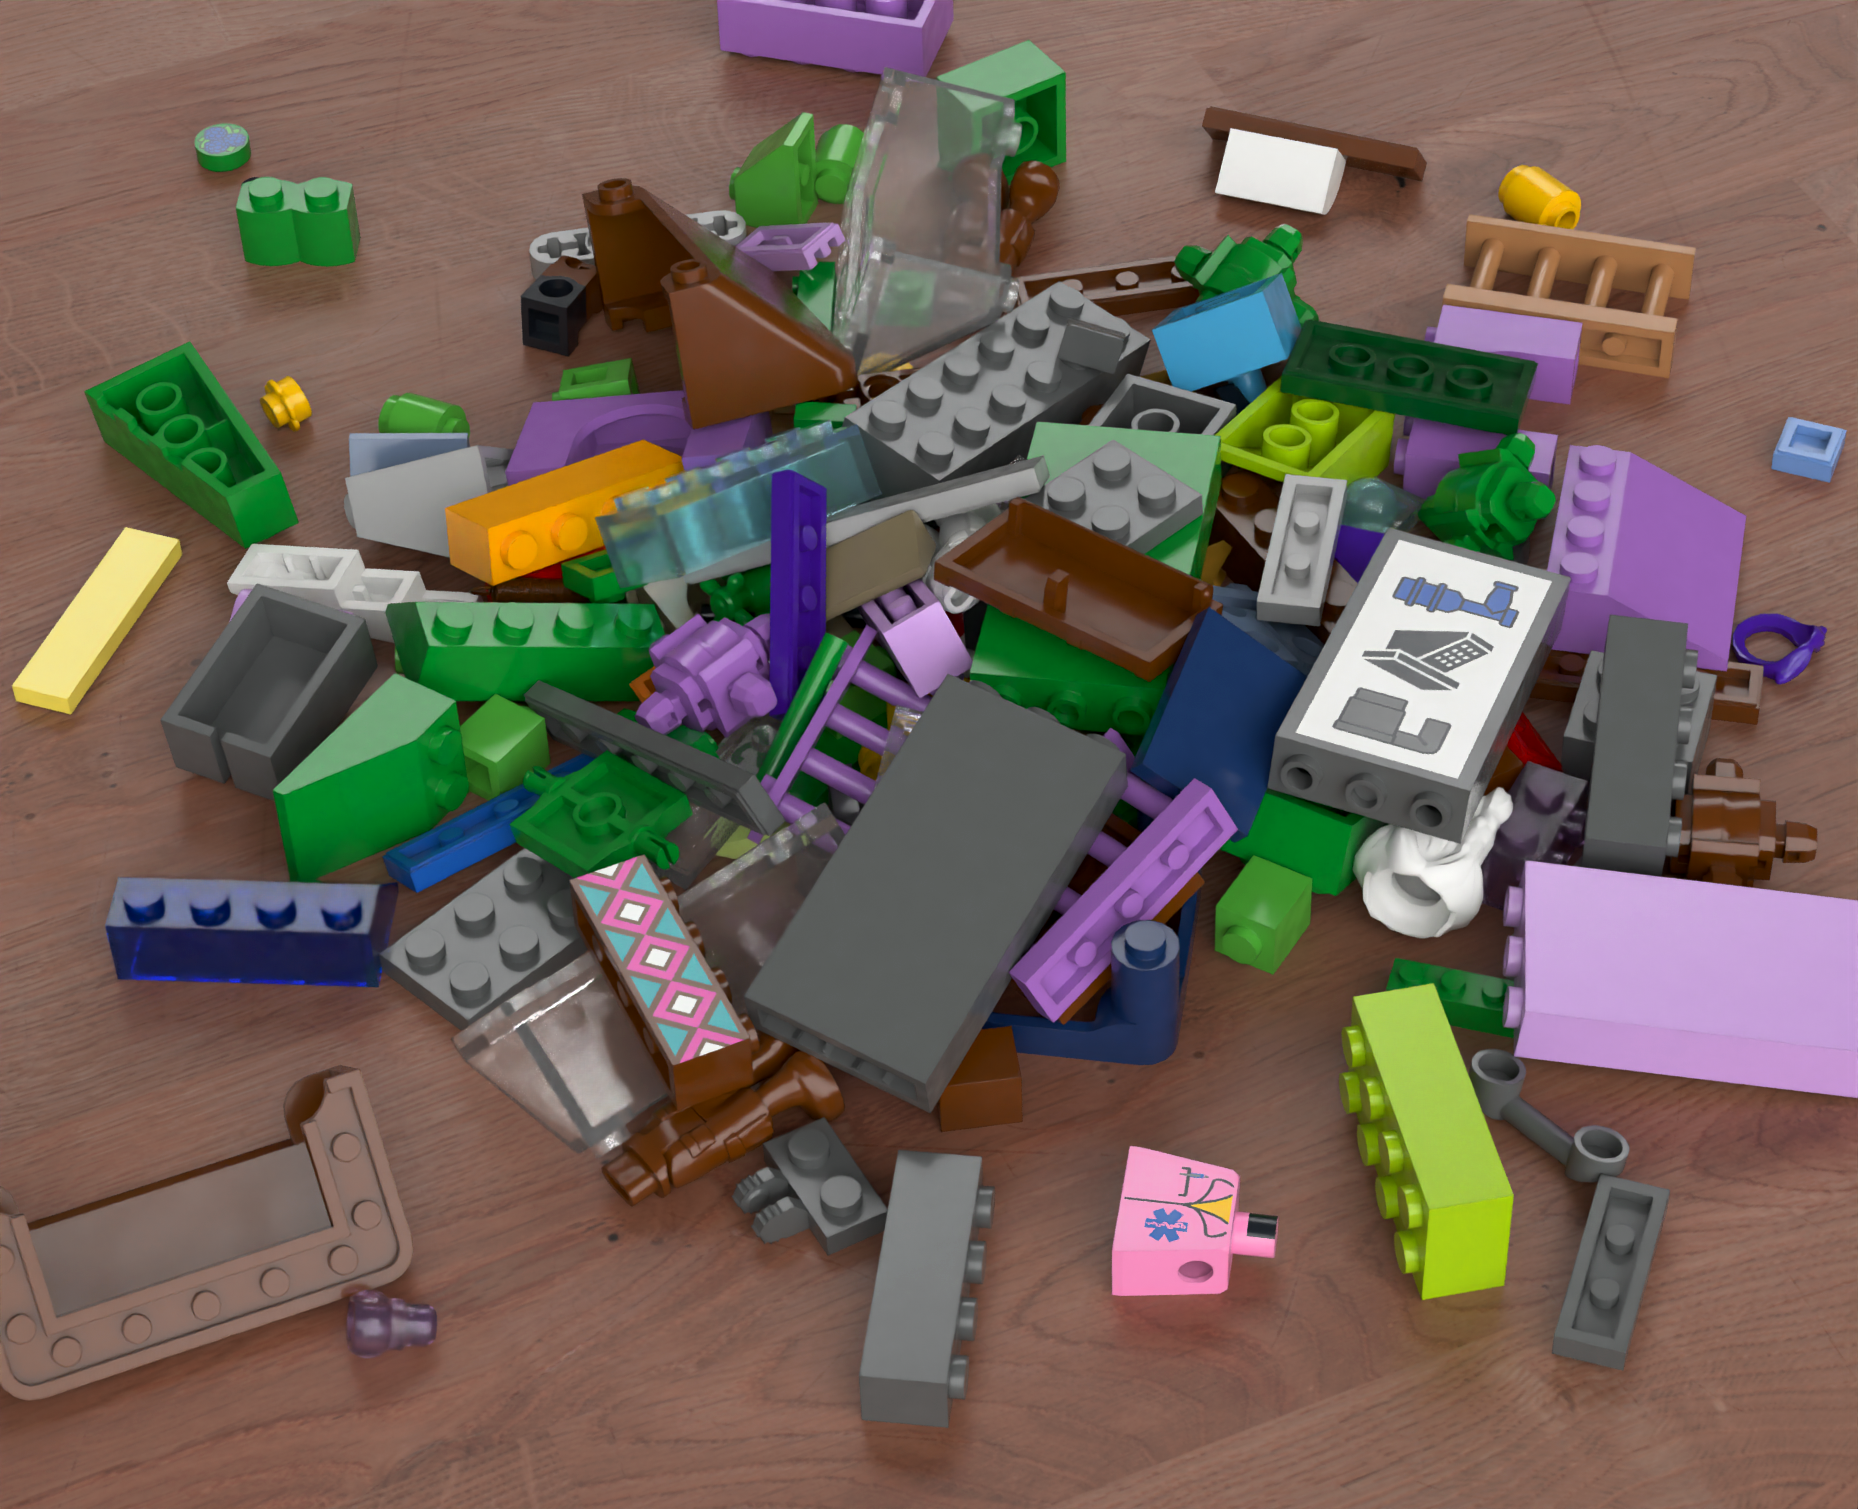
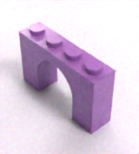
(1549, 342)
(582, 428)

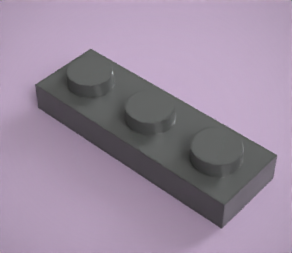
(1611, 1272)

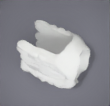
(1427, 882)

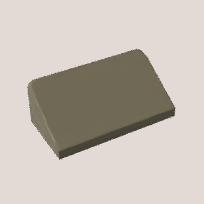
(876, 562)

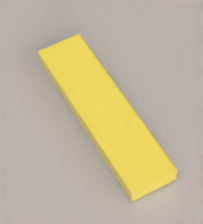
(97, 620)

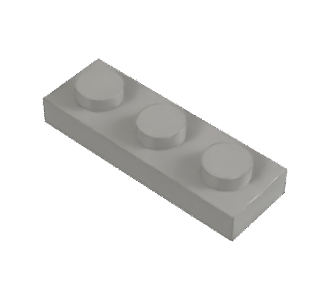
(1302, 550)

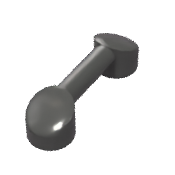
(1591, 1152)

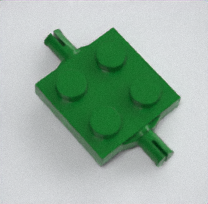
(600, 816)

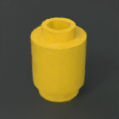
(1539, 198)

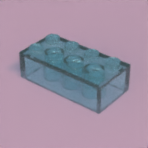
(727, 505)

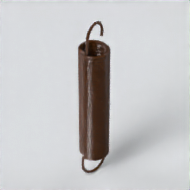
(531, 591)

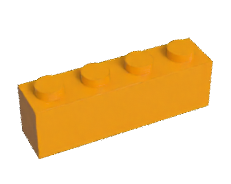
(549, 514)

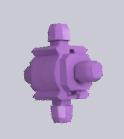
(710, 676)

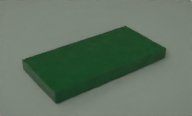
(1409, 377)

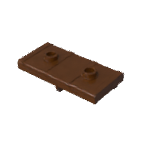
(1079, 587)

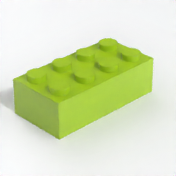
(1426, 1142)

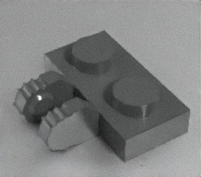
(812, 1187)

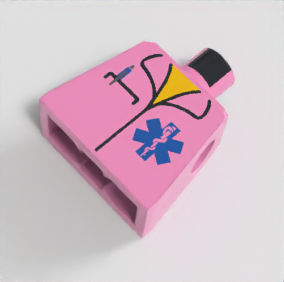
(1182, 1227)

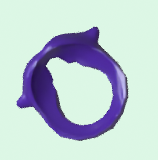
(1806, 637)

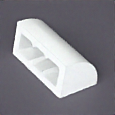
(1280, 172)

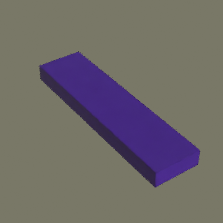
(796, 582)

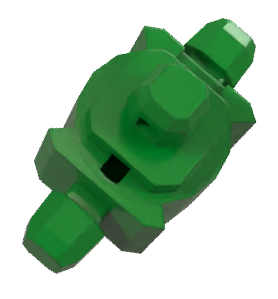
(1241, 264)
(1489, 499)

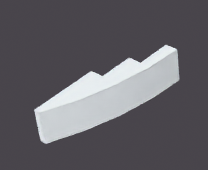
(337, 581)

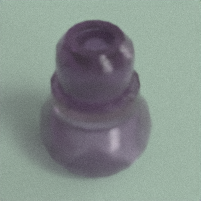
(387, 1324)

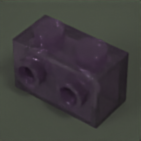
(1543, 828)

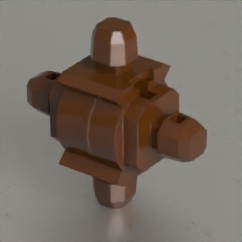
(1733, 833)

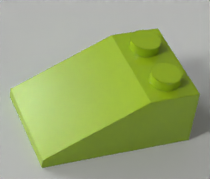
(1307, 438)

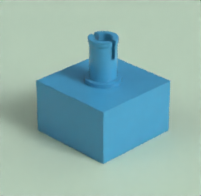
(1229, 337)

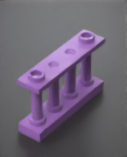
(847, 723)
(1131, 889)

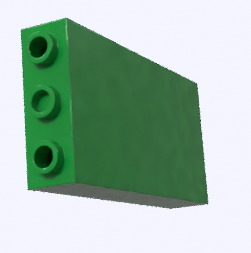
(1047, 671)

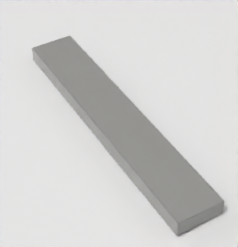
(928, 502)

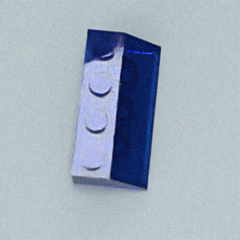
(250, 929)

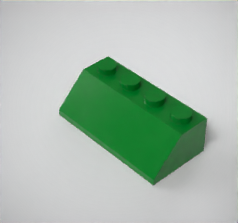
(507, 647)

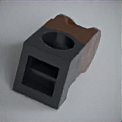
(560, 305)

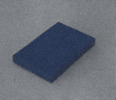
(1219, 718)

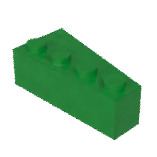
(195, 443)

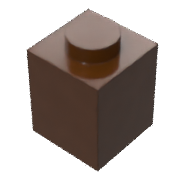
(985, 1085)

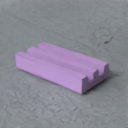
(791, 245)

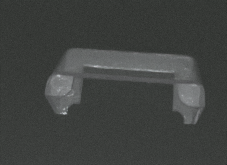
(923, 222)
(565, 1041)

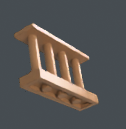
(1548, 253)

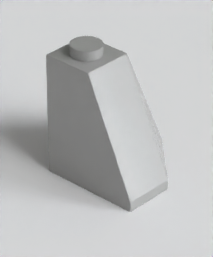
(409, 500)

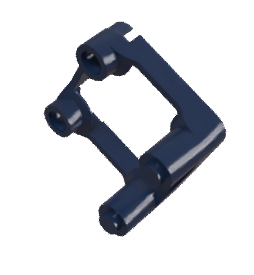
(1140, 1010)

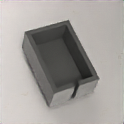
(269, 690)

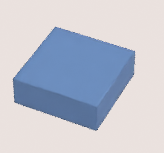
(1808, 449)

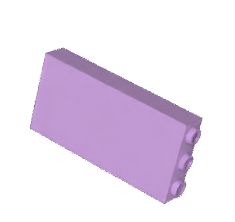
(1683, 978)

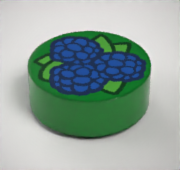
(222, 147)

